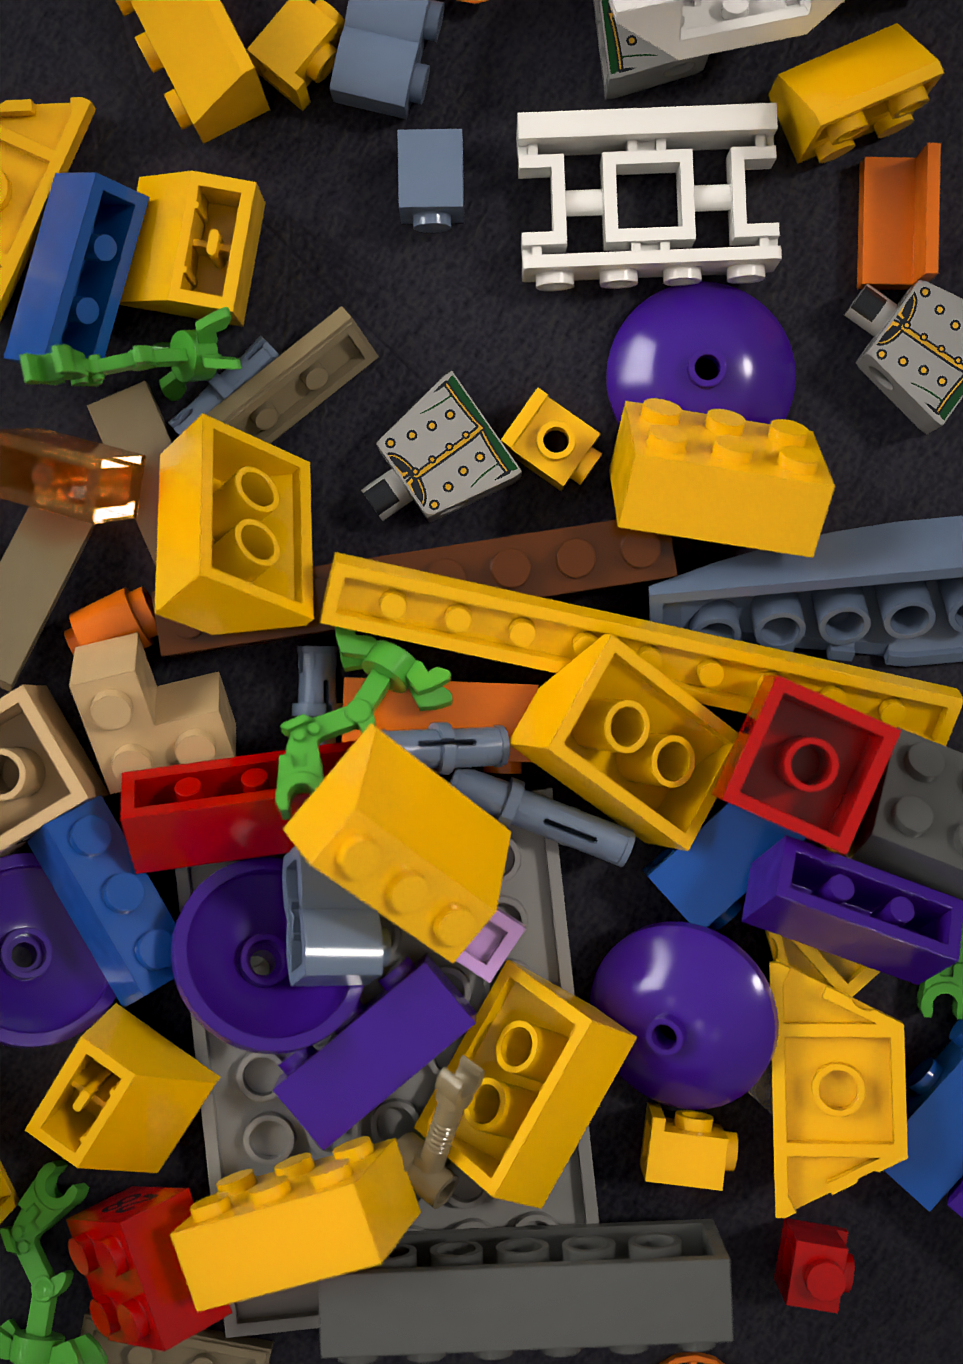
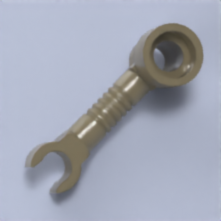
(427, 1158)

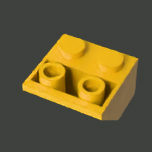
(854, 92)
(195, 245)
(122, 1097)

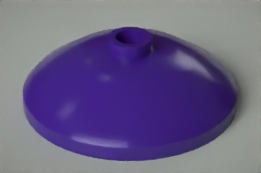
(709, 321)
(217, 932)
(63, 985)
(709, 998)

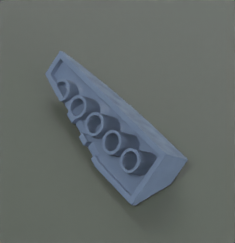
(863, 592)

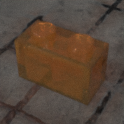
(70, 475)

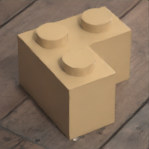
(146, 724)

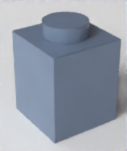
(430, 178)

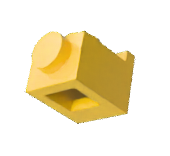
(298, 48)
(526, 442)
(686, 1149)

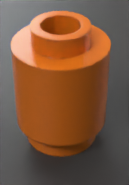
(113, 617)

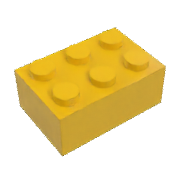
(719, 478)
(296, 1223)

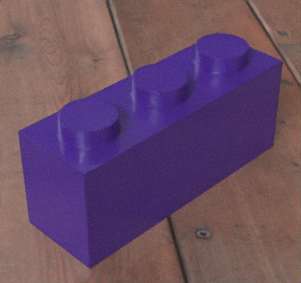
(853, 911)
(374, 1049)

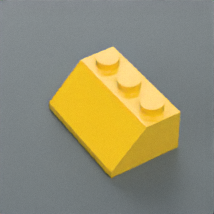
(204, 60)
(233, 532)
(628, 742)
(405, 843)
(543, 1081)

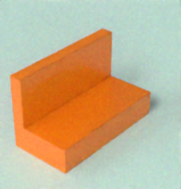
(899, 219)

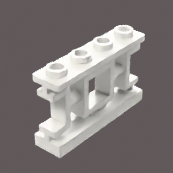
(648, 143)

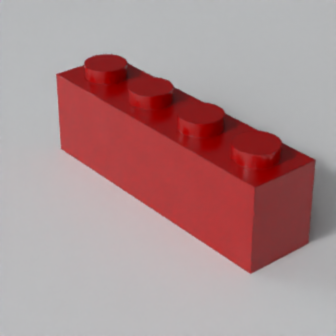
(209, 810)

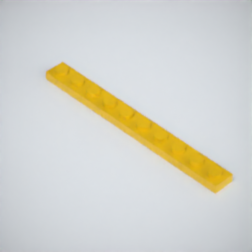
(552, 633)

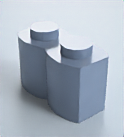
(382, 54)
(329, 930)

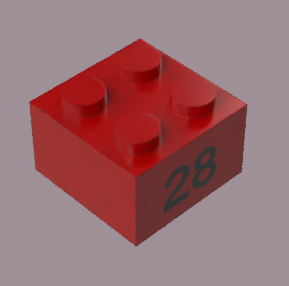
(806, 762)
(135, 1268)

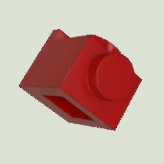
(813, 1265)

